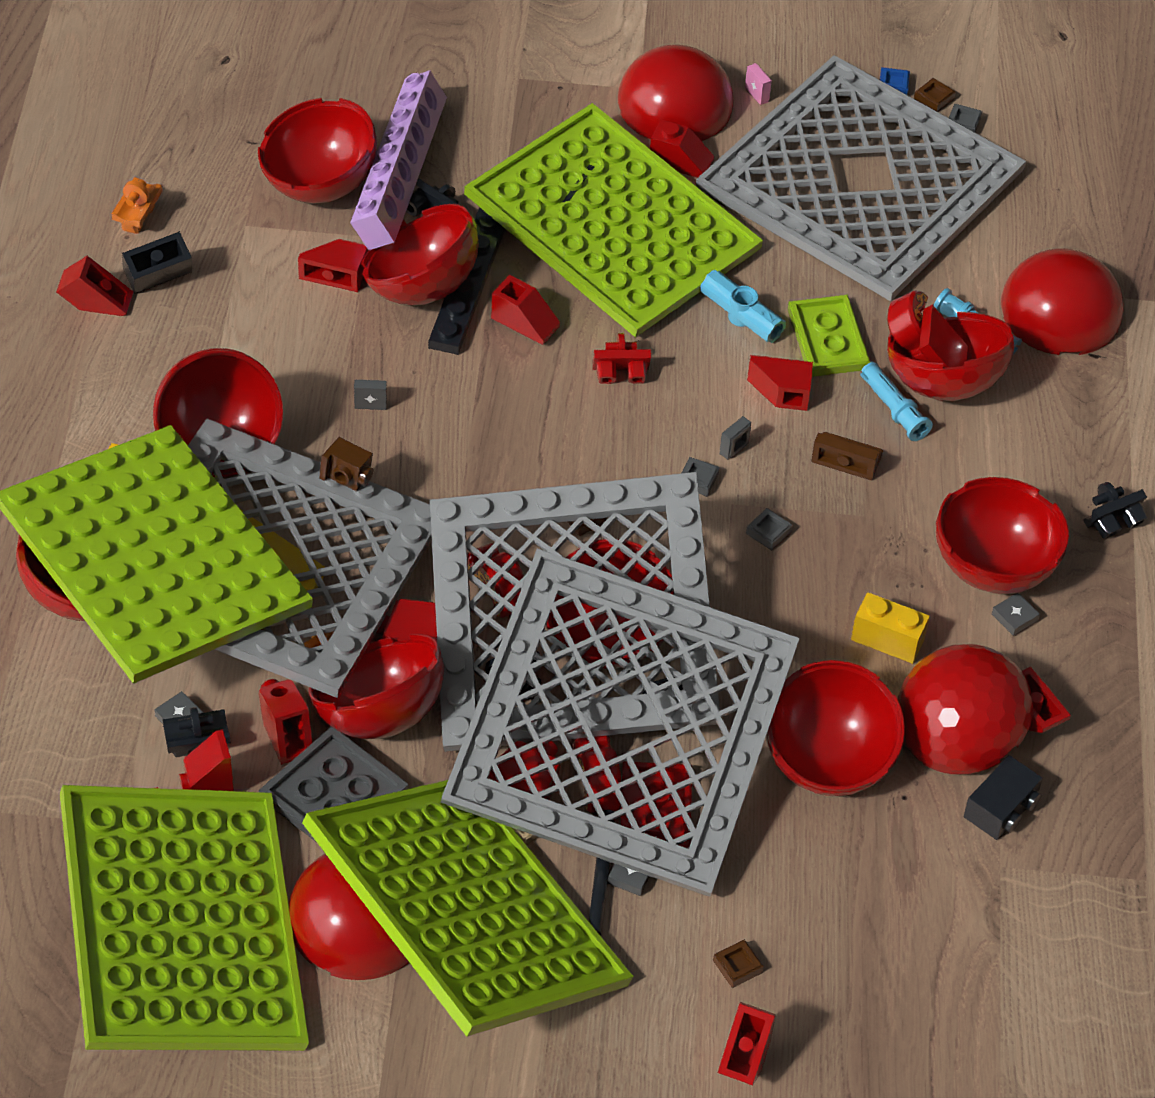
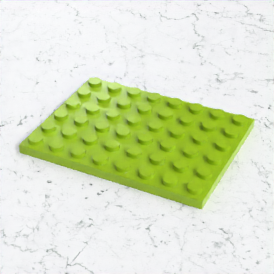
(631, 233)
(153, 553)
(467, 907)
(181, 920)

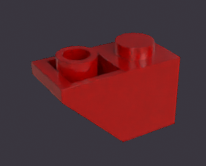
(523, 310)
(782, 381)

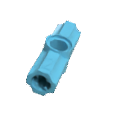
(743, 306)

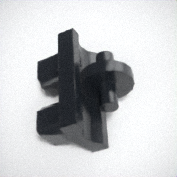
(426, 197)
(1112, 506)
(189, 731)

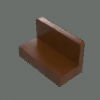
(846, 455)

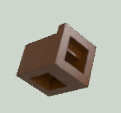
(347, 464)

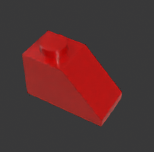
(681, 148)
(334, 264)
(94, 289)
(1046, 707)
(208, 766)
(747, 1044)

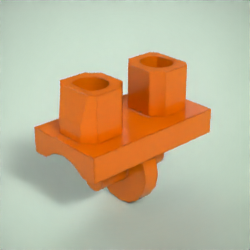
(136, 204)

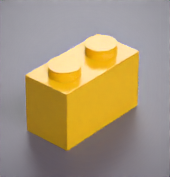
(890, 627)

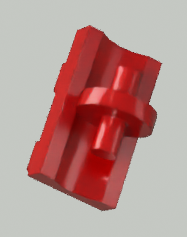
(621, 356)

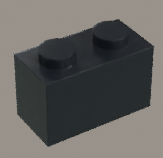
(157, 262)
(1003, 798)

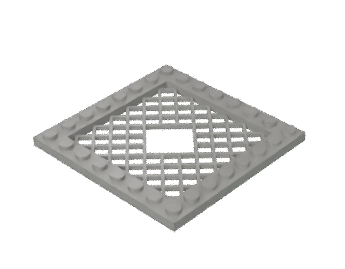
(991, 174)
(548, 506)
(334, 661)
(597, 836)

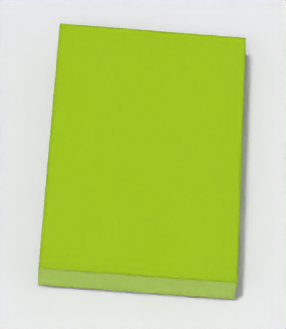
(828, 334)

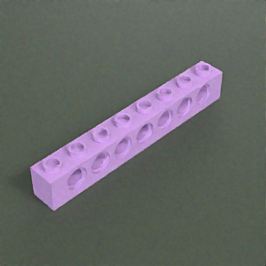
(398, 160)

